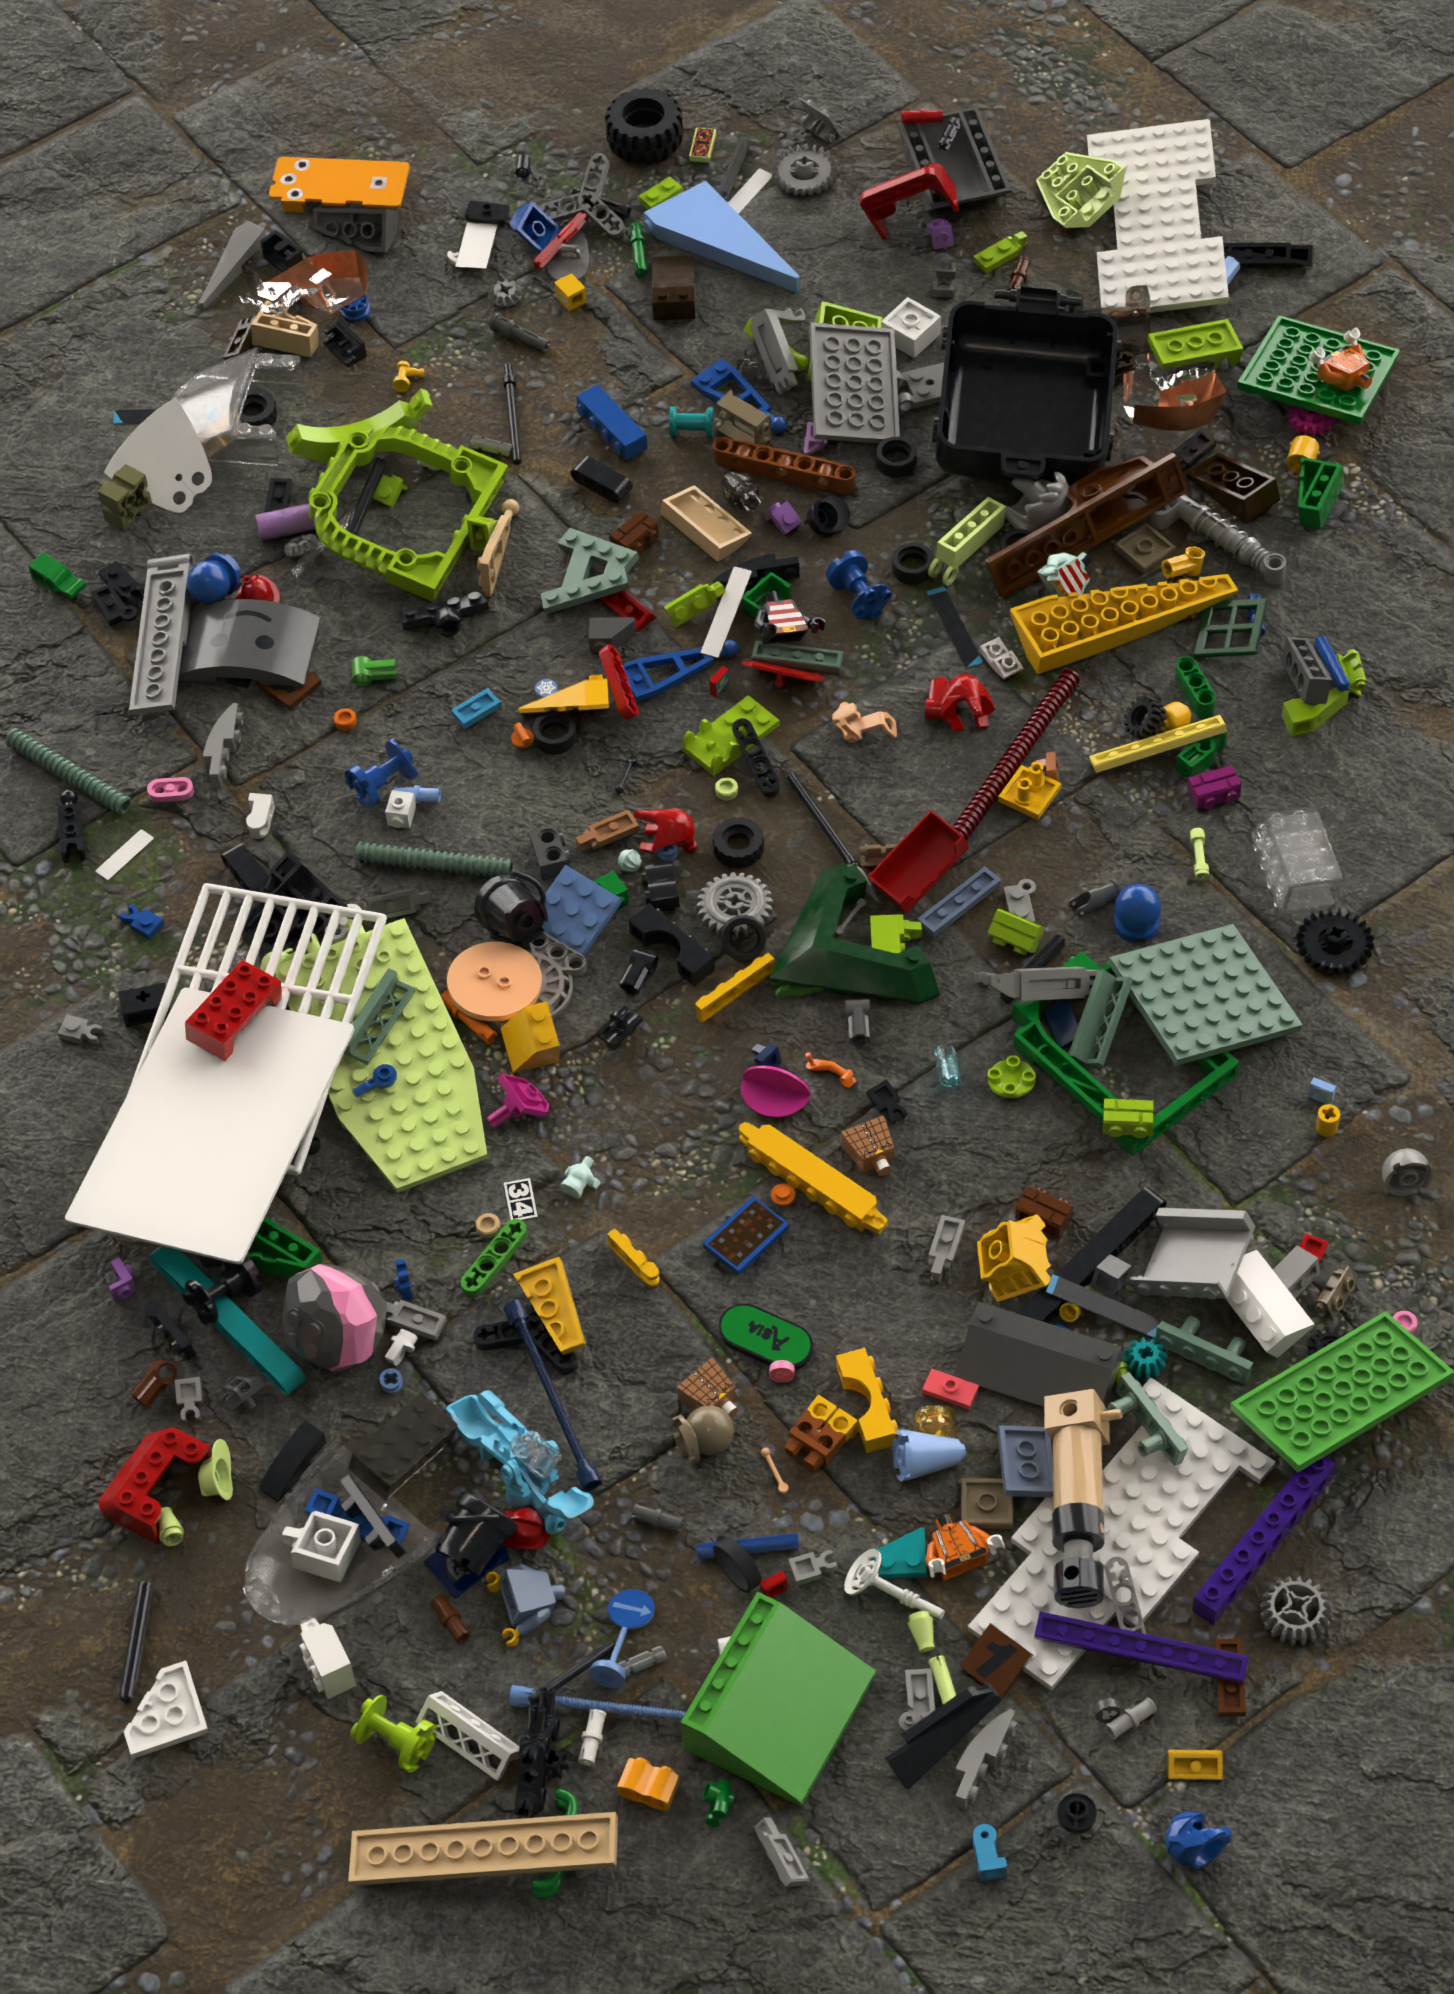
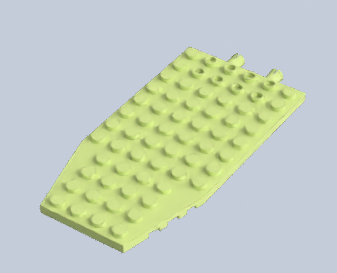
(432, 1111)

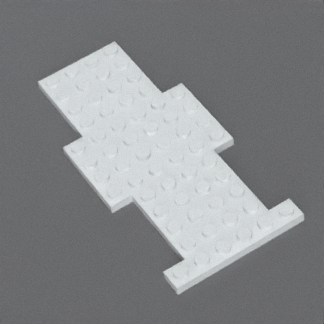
(1145, 1516)

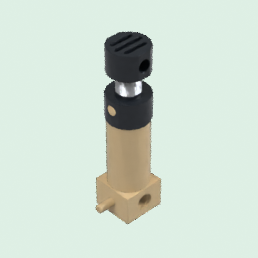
(1078, 1430)

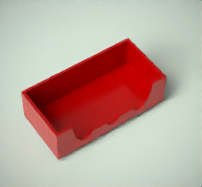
(918, 862)
(230, 1008)

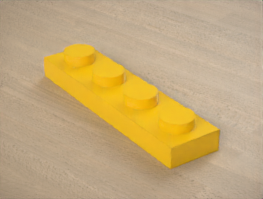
(734, 988)

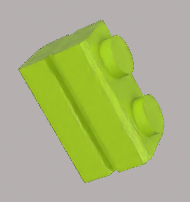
(1015, 931)
(1128, 1117)

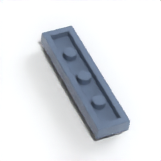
(959, 901)

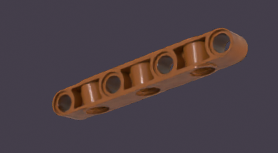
(784, 465)

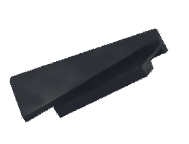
(1269, 253)

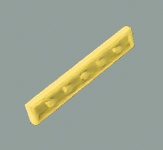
(1158, 743)

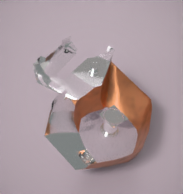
(318, 281)
(1171, 403)

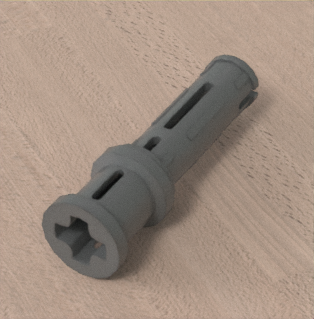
(512, 330)

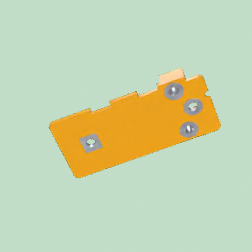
(338, 182)

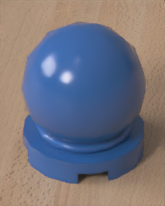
(214, 578)
(1137, 913)

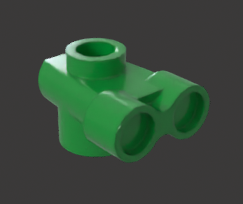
(719, 1798)

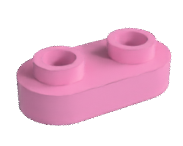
(170, 789)

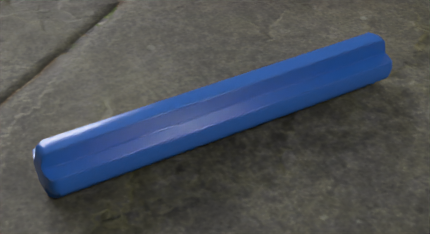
(1332, 663)
(754, 1545)

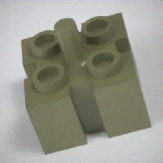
(124, 497)

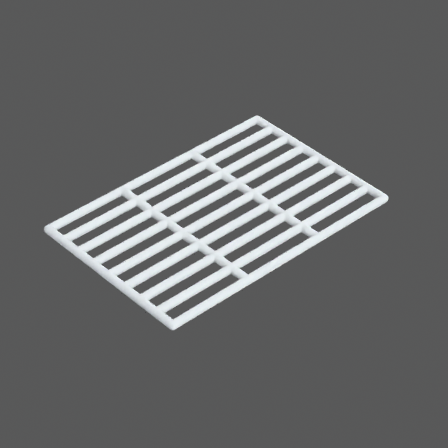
(288, 987)

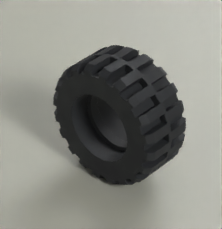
(647, 143)

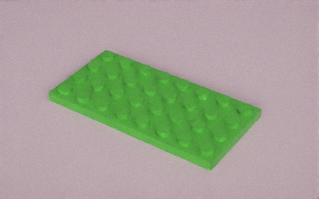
(1341, 1391)

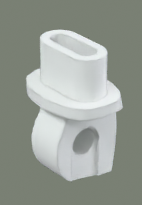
(401, 1343)

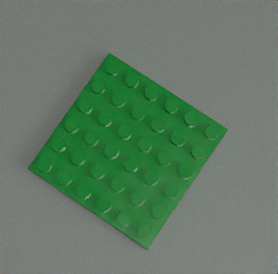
(1285, 373)

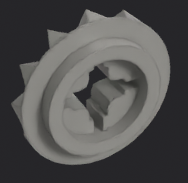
(500, 298)
(301, 545)

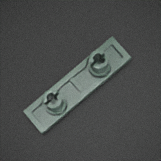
(1207, 1354)
(1158, 1427)

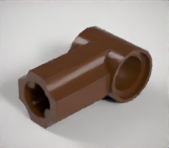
(152, 1383)

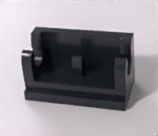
(344, 343)

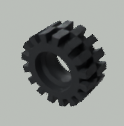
(1137, 713)

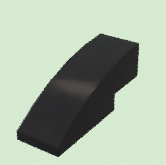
(292, 1461)

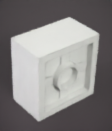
(913, 326)

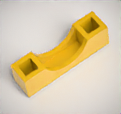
(857, 1374)

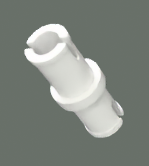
(592, 1737)

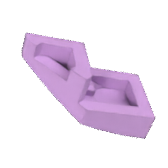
(812, 445)

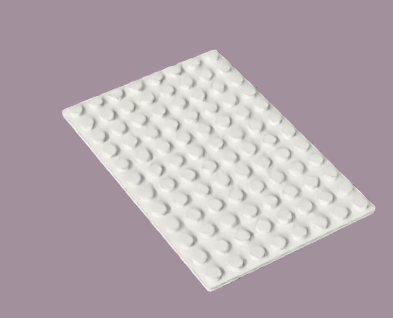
(208, 1136)

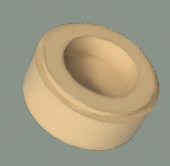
(488, 1226)

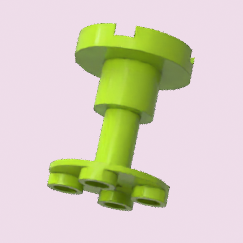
(409, 1741)

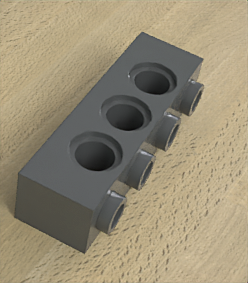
(1306, 670)

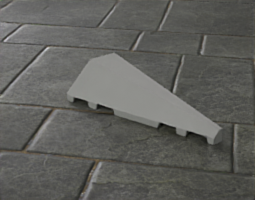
(240, 248)

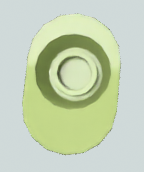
(215, 1472)

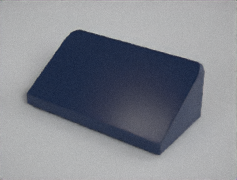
(1061, 1023)

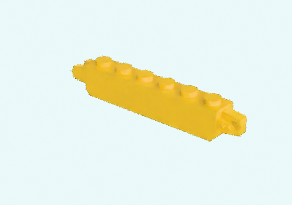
(813, 1177)

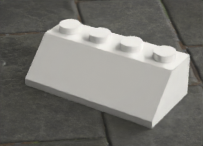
(1267, 1306)

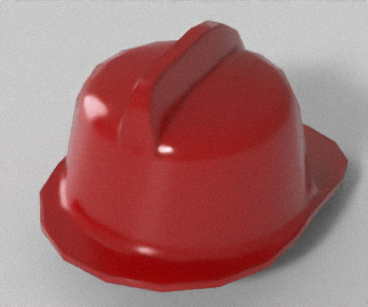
(530, 1531)

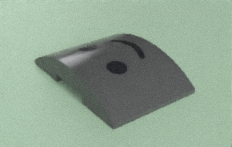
(249, 642)

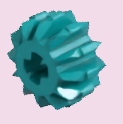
(1145, 1358)

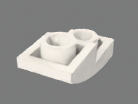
(1000, 659)

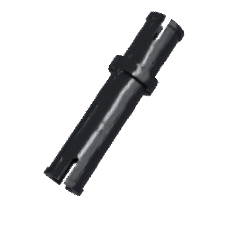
(618, 208)

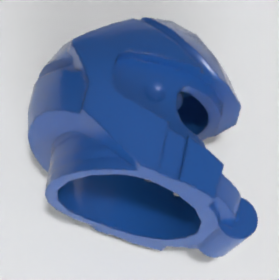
(1191, 1843)

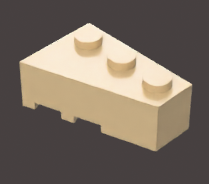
(285, 333)

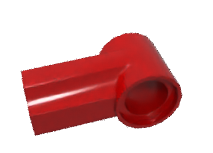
(934, 703)

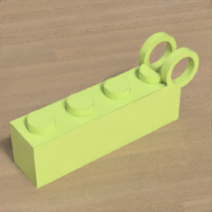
(967, 538)

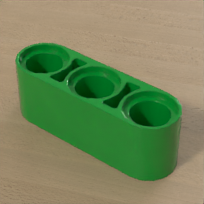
(1195, 687)

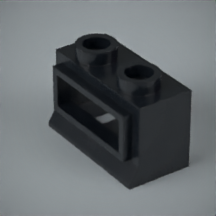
(275, 251)

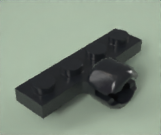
(444, 614)

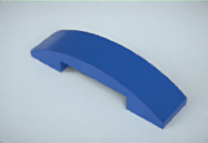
(331, 1505)

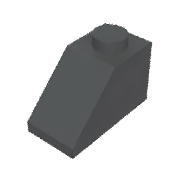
(610, 631)

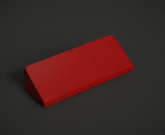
(628, 606)

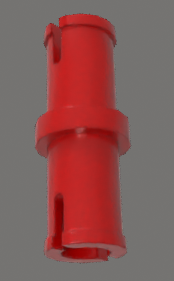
(922, 116)

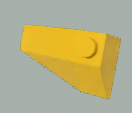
(582, 695)

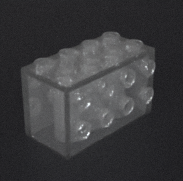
(1298, 861)

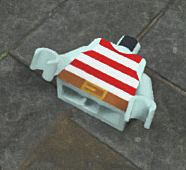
(1065, 573)

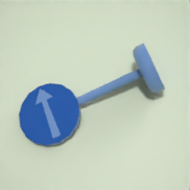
(629, 1611)

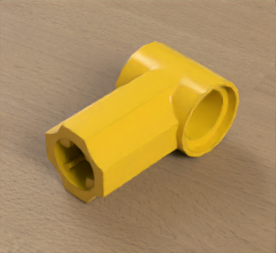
(1188, 563)

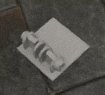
(819, 121)

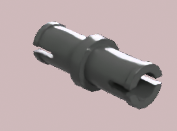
(658, 1518)

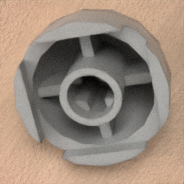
(1406, 1171)

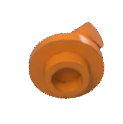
(522, 737)

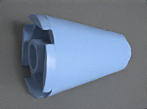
(924, 1453)

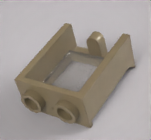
(744, 421)

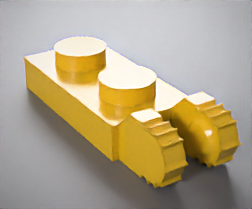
(634, 1259)

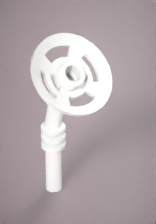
(868, 1576)

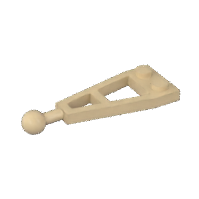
(493, 553)

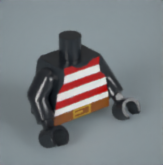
(783, 621)

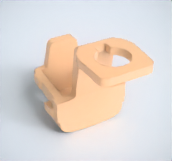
(852, 726)

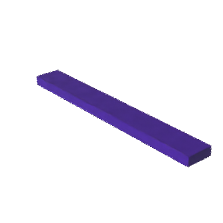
(1141, 1647)

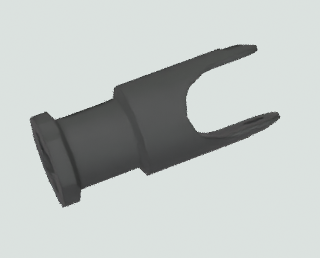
(1095, 897)

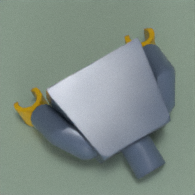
(527, 1598)

